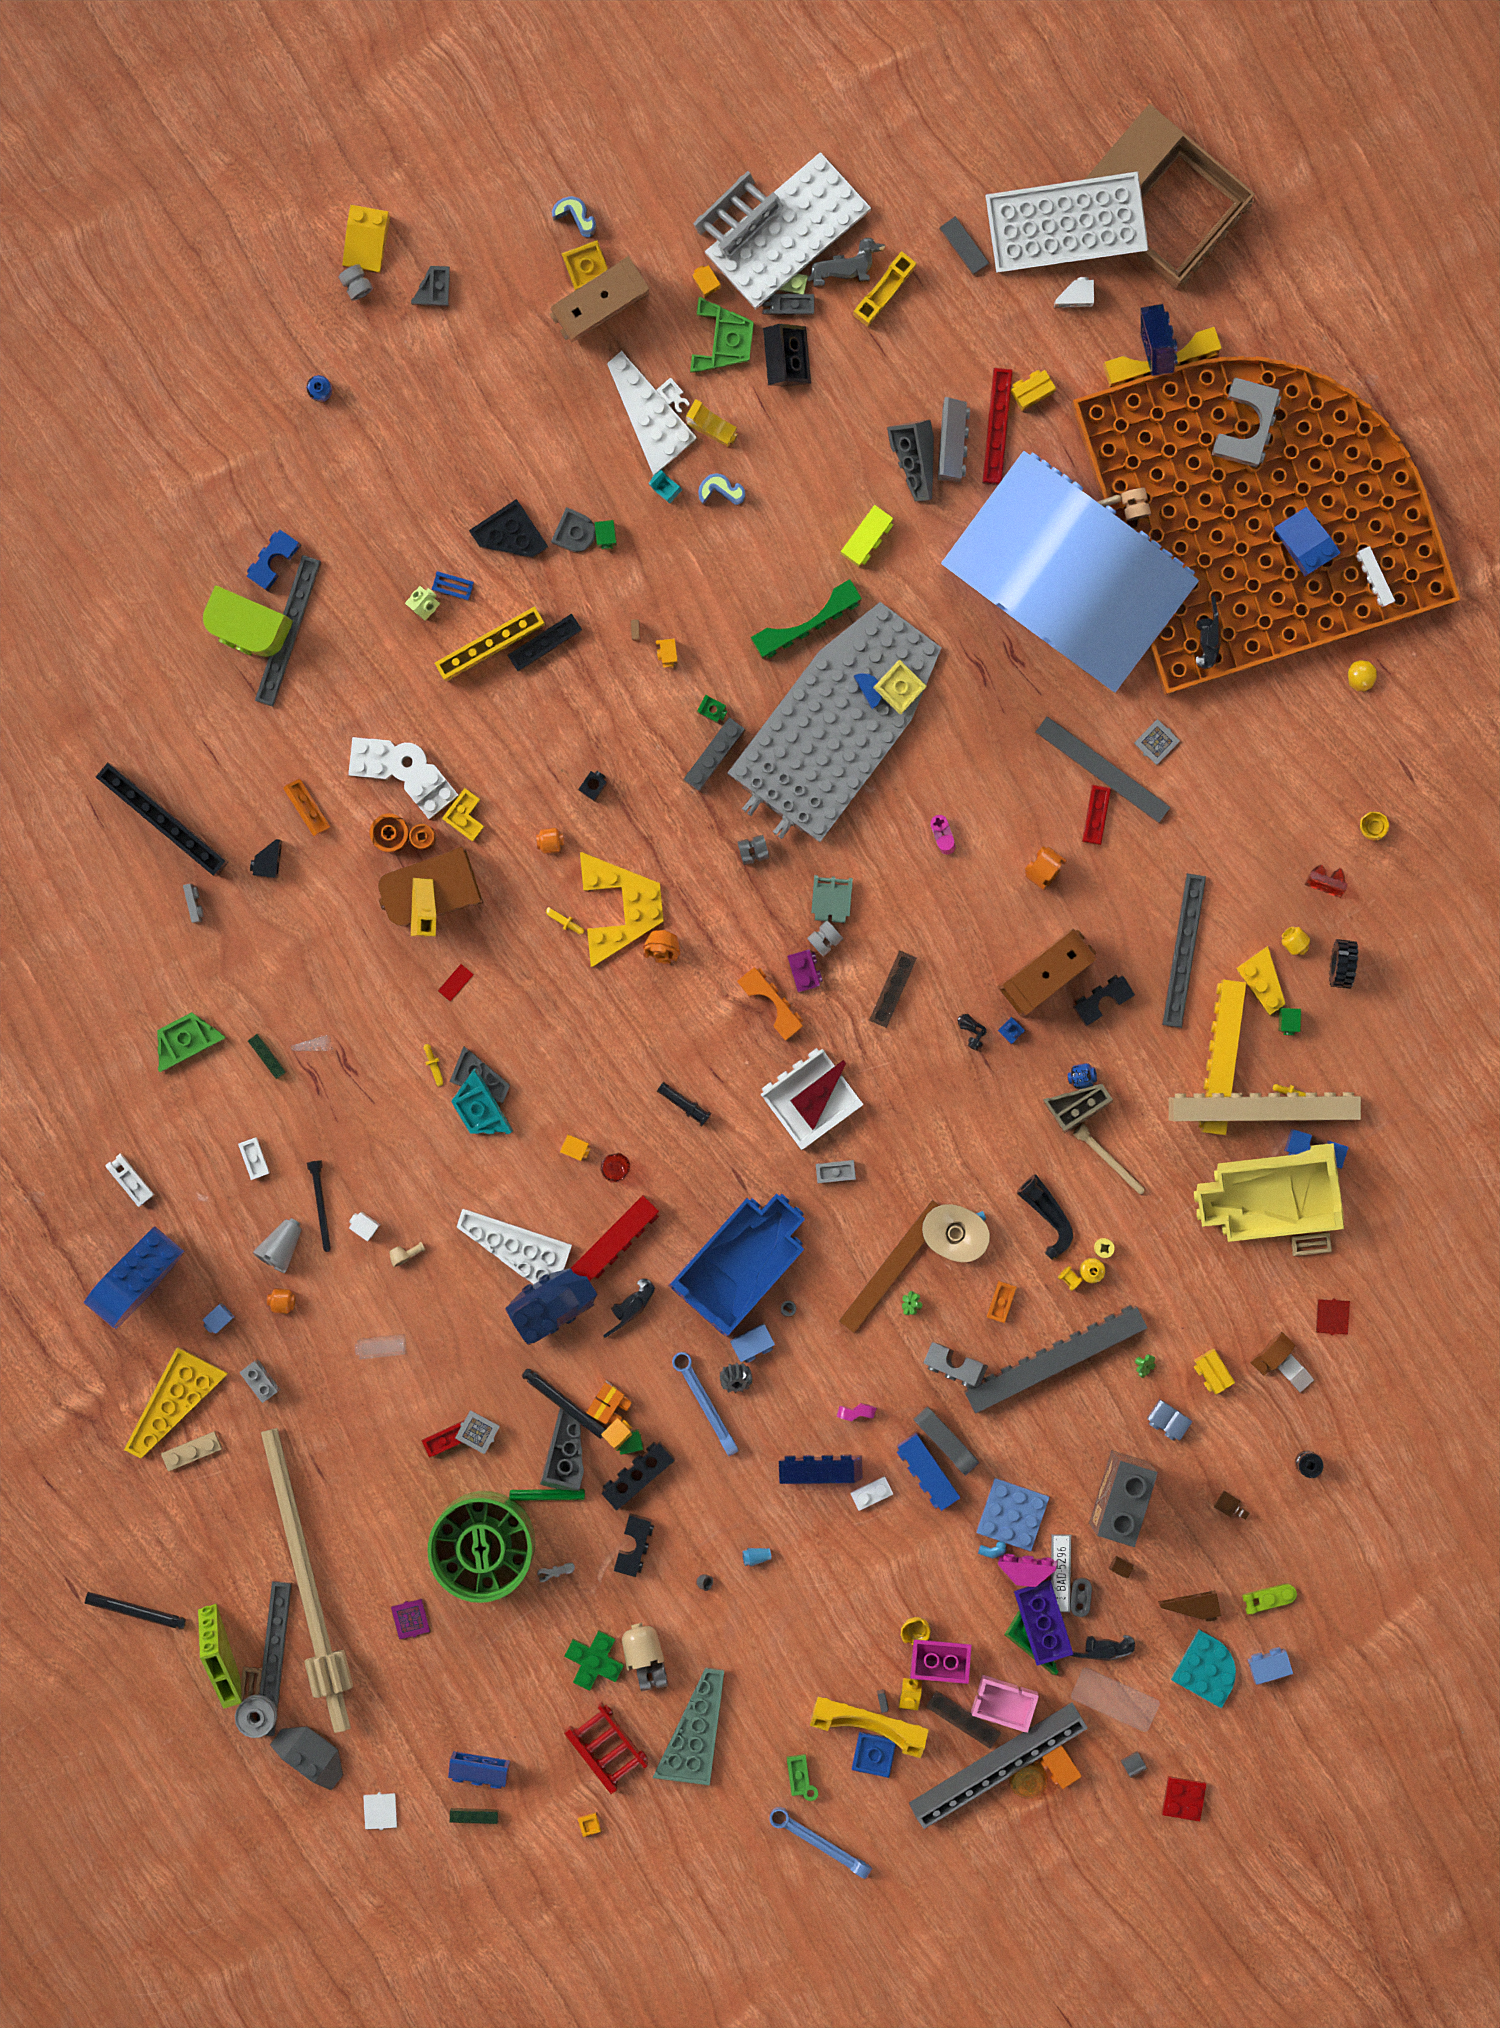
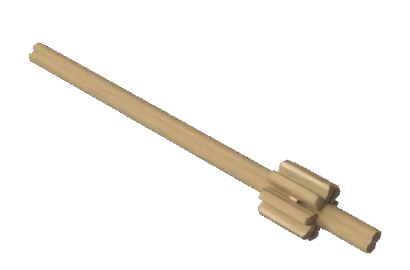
(329, 1669)

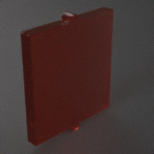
(1332, 1316)

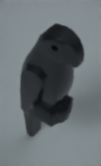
(1209, 638)
(633, 1304)
(1106, 1649)

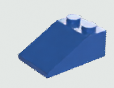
(1306, 541)

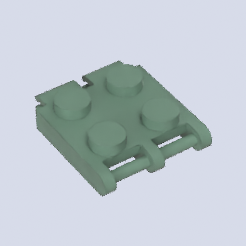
(831, 899)

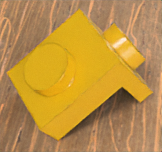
(910, 1694)

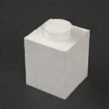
(363, 1225)

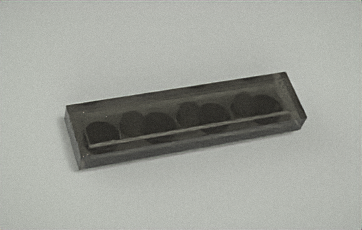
(892, 989)
(963, 1719)

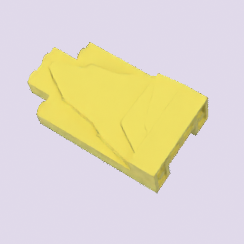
(1274, 1196)

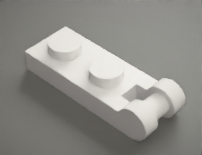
(130, 1180)

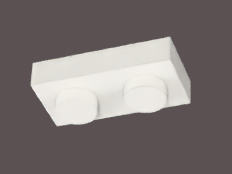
(254, 1158)
(871, 1493)

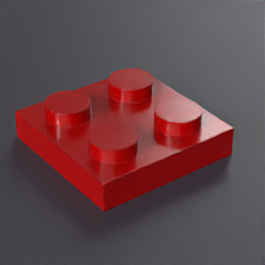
(1184, 1798)

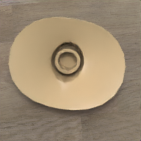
(956, 1233)

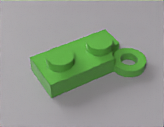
(799, 1777)

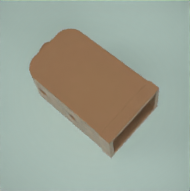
(599, 300)

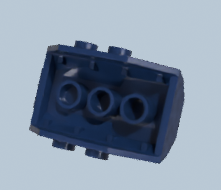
(550, 1304)

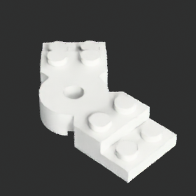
(422, 781)

